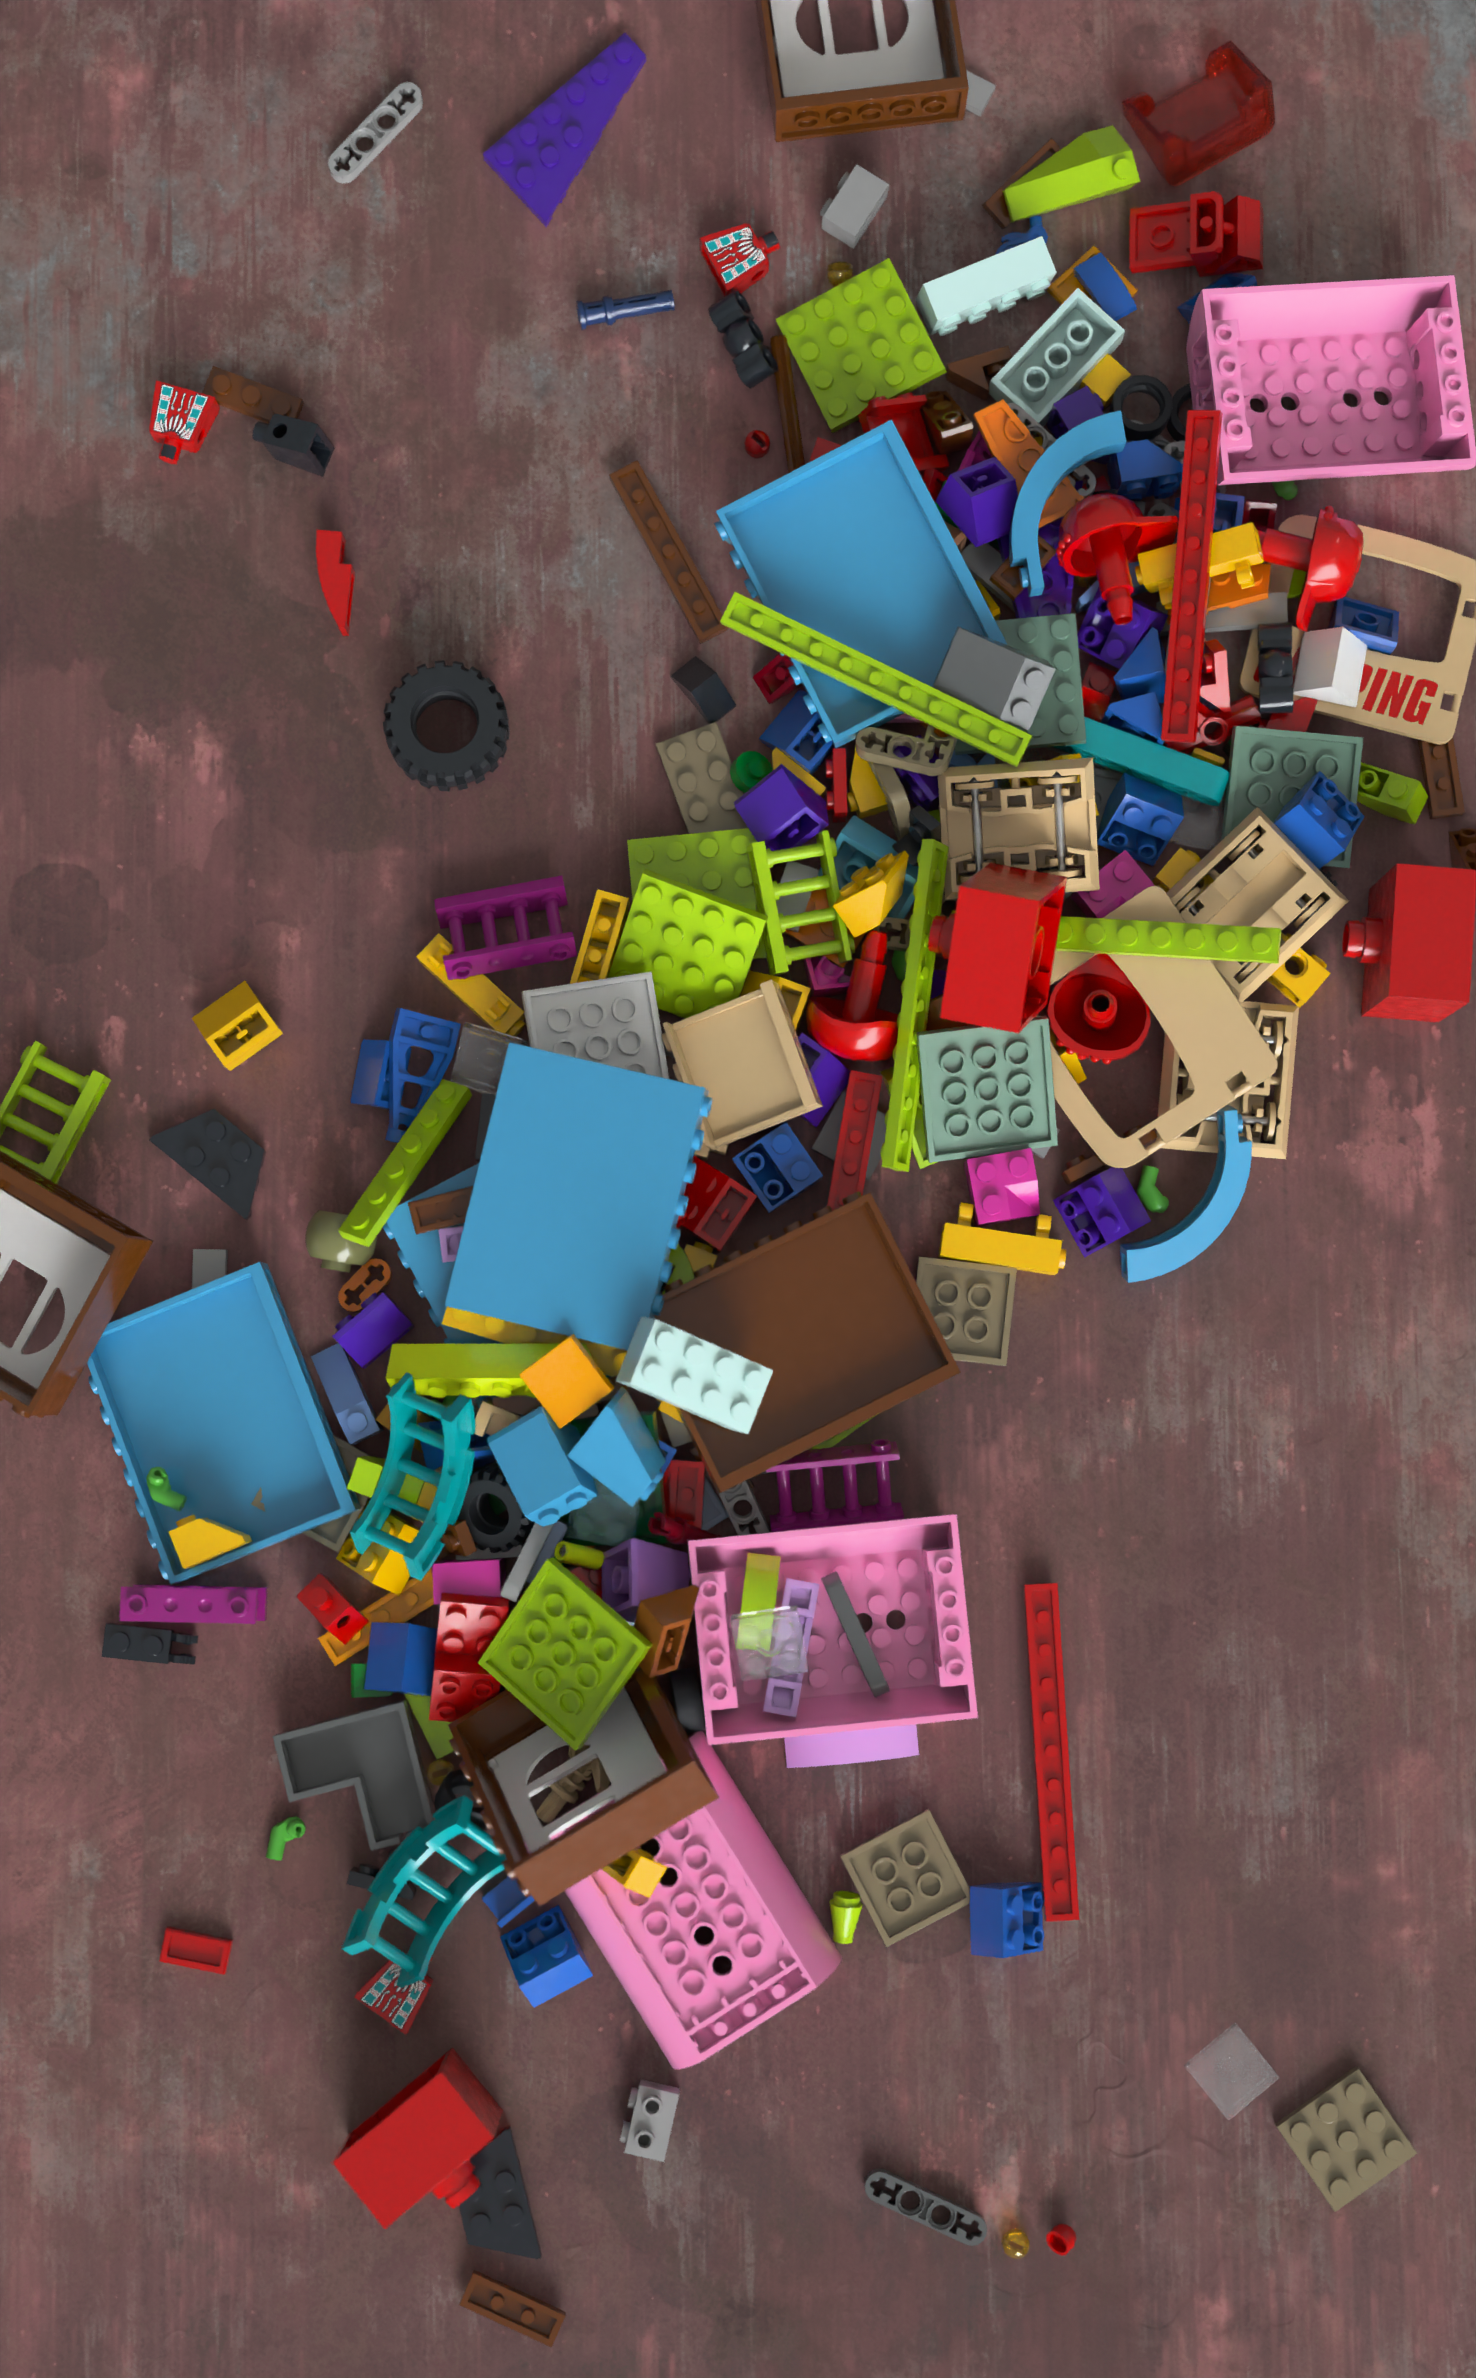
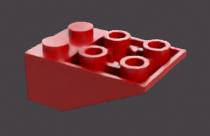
(715, 1205)

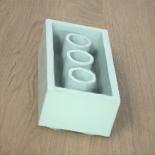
(986, 286)
(1057, 357)
(694, 1375)

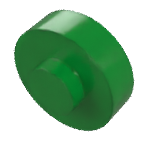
(749, 770)

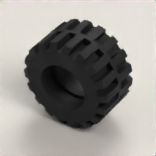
(486, 1526)

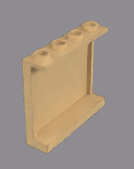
(746, 1061)

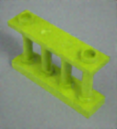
(769, 891)
(76, 1116)

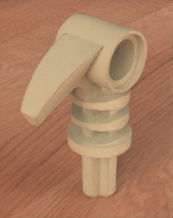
(565, 1788)

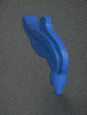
(1016, 238)

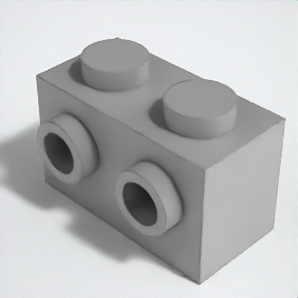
(854, 206)
(651, 2120)

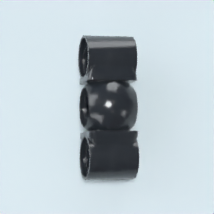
(743, 339)
(1275, 668)

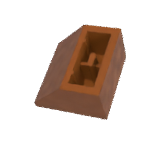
(665, 1624)

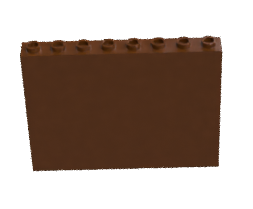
(830, 1319)

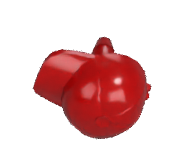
(1103, 537)
(1328, 559)
(1098, 1012)
(855, 1025)

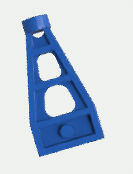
(425, 1032)

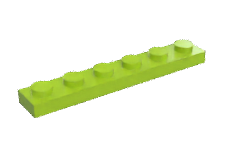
(405, 1163)

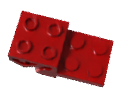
(1198, 234)
(463, 1635)

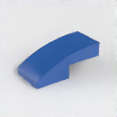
(1105, 287)

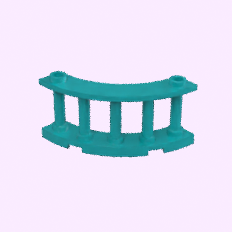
(451, 1483)
(403, 1866)

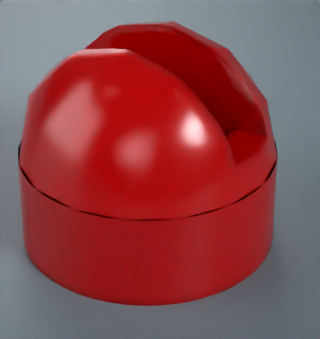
(753, 448)
(1061, 2239)

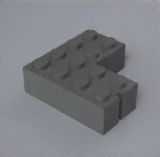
(368, 1750)

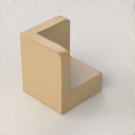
(492, 1418)

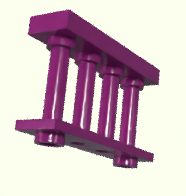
(498, 903)
(879, 1451)
(193, 1604)

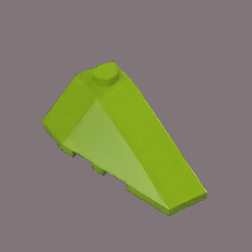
(1081, 171)

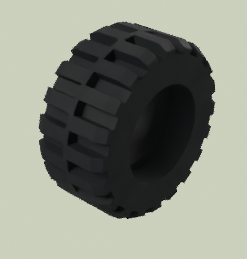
(440, 684)

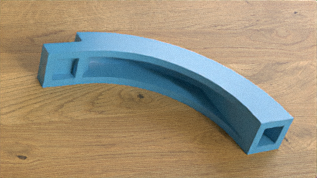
(1073, 449)
(1209, 1217)

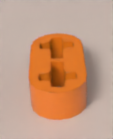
(359, 1279)

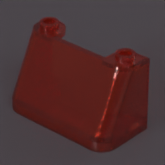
(1206, 118)

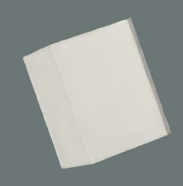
(1330, 666)

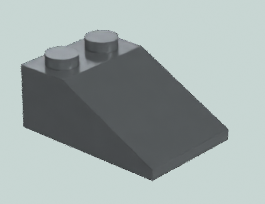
(994, 677)

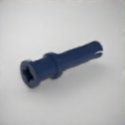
(610, 310)

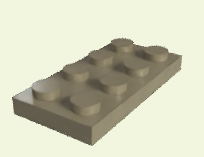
(701, 780)

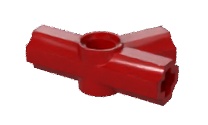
(1243, 713)

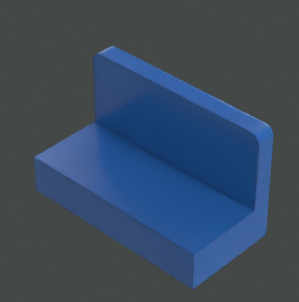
(372, 1074)
(506, 1900)

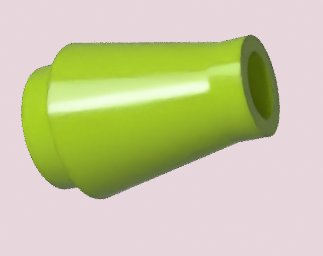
(845, 1912)

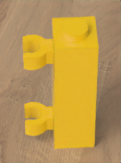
(1231, 550)
(475, 991)
(1002, 1248)

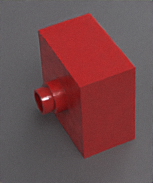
(1415, 943)
(1000, 946)
(421, 2141)

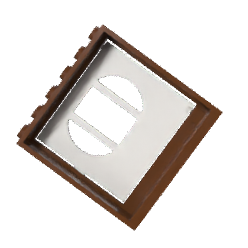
(868, 88)
(84, 1273)
(647, 1797)

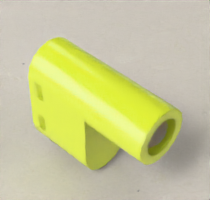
(578, 1555)

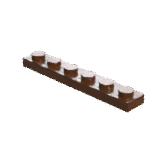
(668, 551)

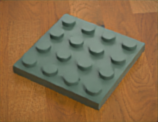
(1061, 712)
(1273, 766)
(986, 1090)

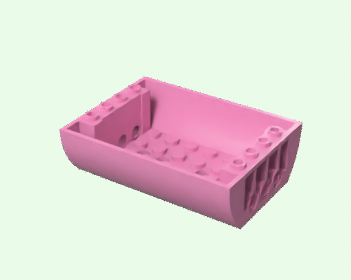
(1316, 347)
(883, 1569)
(739, 1890)

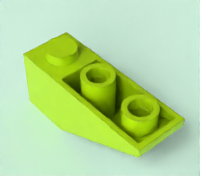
(1391, 793)

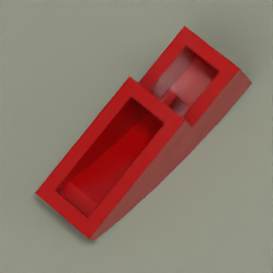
(335, 577)

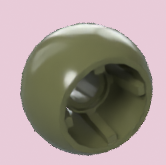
(326, 1243)

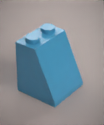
(621, 1451)
(538, 1467)

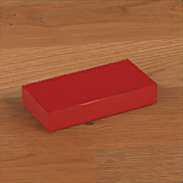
(196, 1950)

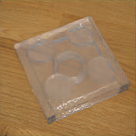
(769, 1643)

